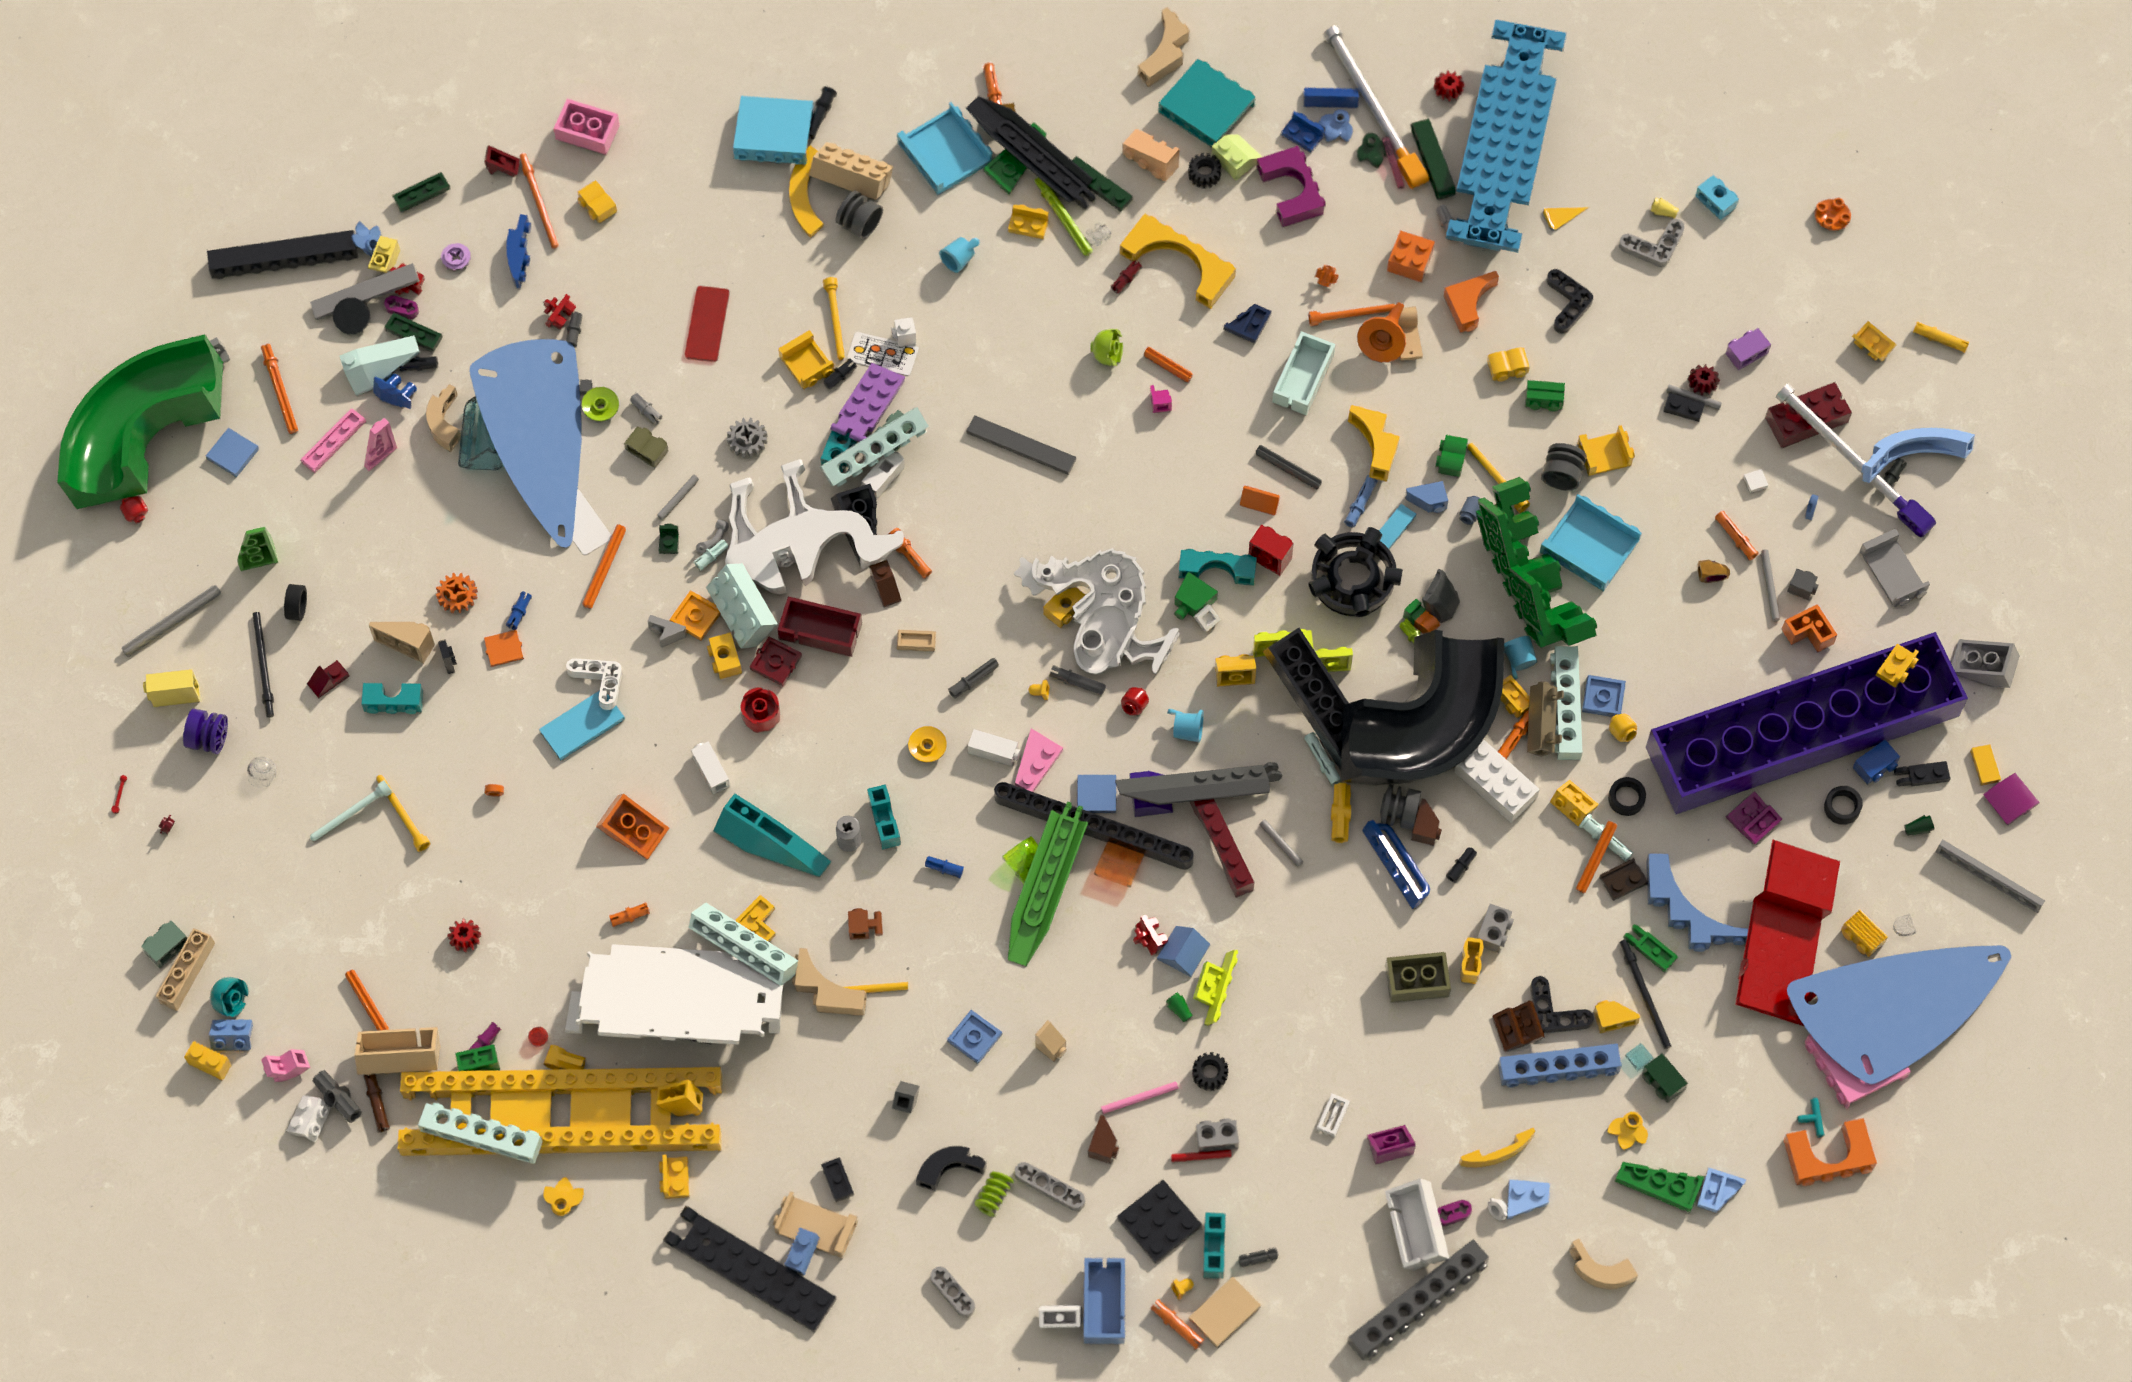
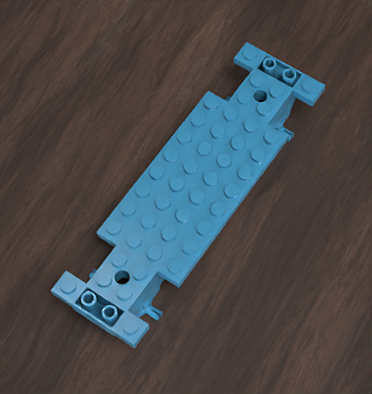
(1506, 136)

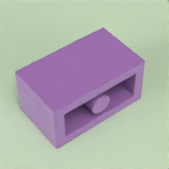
(1748, 348)

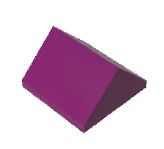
(1391, 1144)

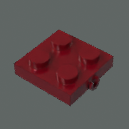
(775, 661)

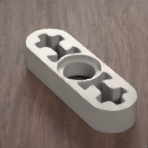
(957, 1306)

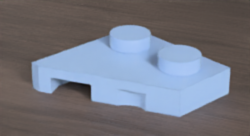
(1718, 1189)
(1526, 1196)

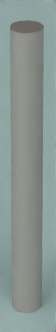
(1770, 585)

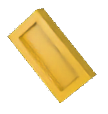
(1985, 764)

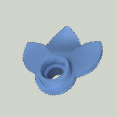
(1335, 127)
(366, 238)

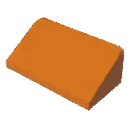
(1259, 500)

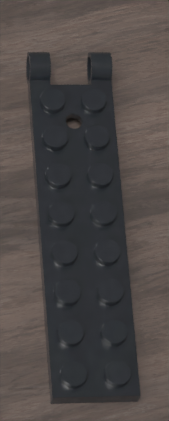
(753, 1271)

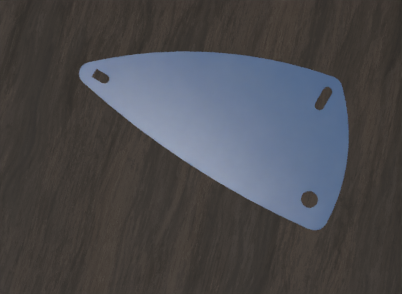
(535, 425)
(1895, 1005)

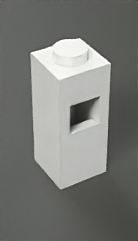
(884, 473)
(993, 748)
(710, 767)

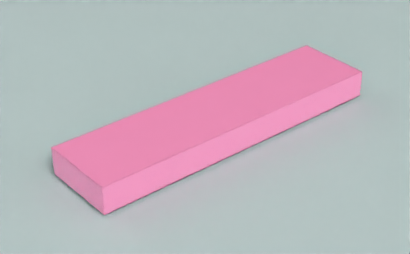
(332, 440)

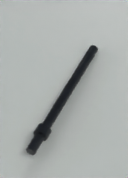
(267, 696)
(1630, 959)

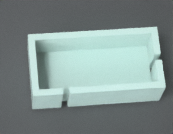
(1303, 373)
(741, 605)

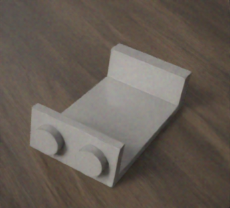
(1893, 569)

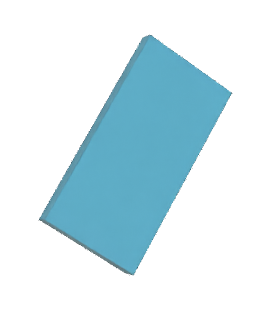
(580, 726)

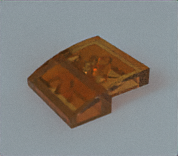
(1119, 864)

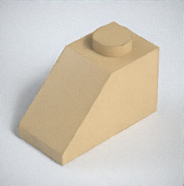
(1050, 1041)

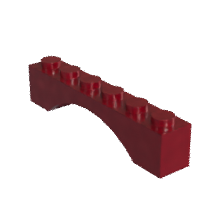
(1225, 846)

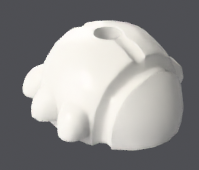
(1497, 1209)

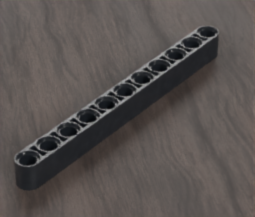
(1104, 825)

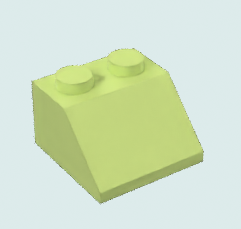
(1235, 155)

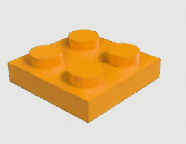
(696, 614)

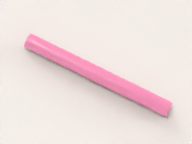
(1139, 1097)

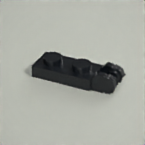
(1923, 774)

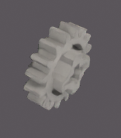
(738, 440)

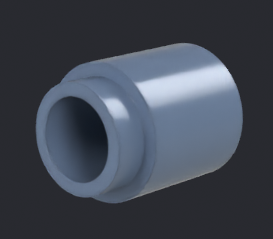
(1468, 513)

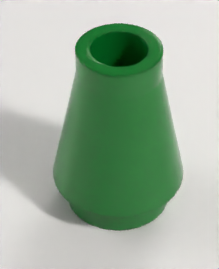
(1178, 1005)

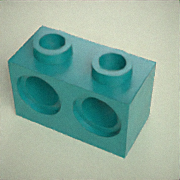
(834, 448)

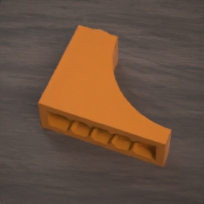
(1464, 297)

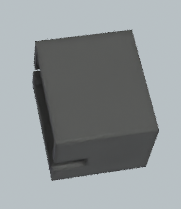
(585, 386)

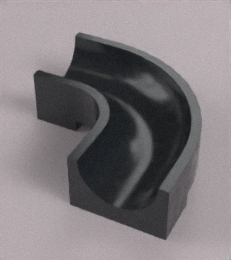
(1437, 724)

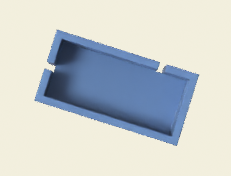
(1104, 1301)

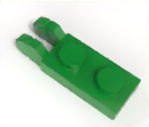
(1651, 948)

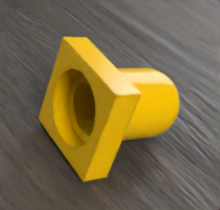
(1040, 689)
(1181, 1287)

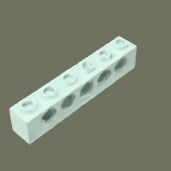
(831, 468)
(1568, 657)
(743, 944)
(526, 1152)

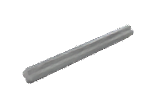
(171, 620)

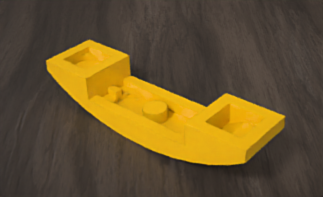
(1476, 1160)

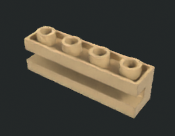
(185, 969)

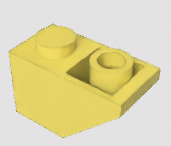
(384, 255)

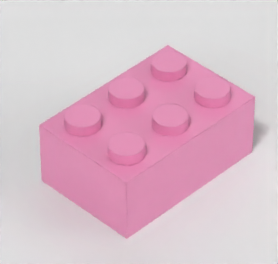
(586, 126)

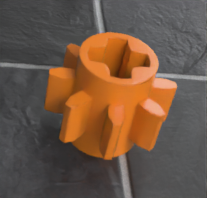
(1326, 275)

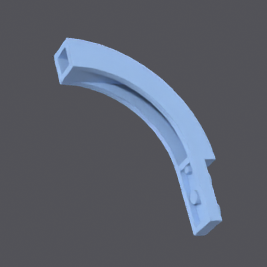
(1917, 441)

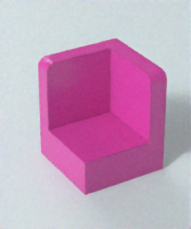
(1160, 400)

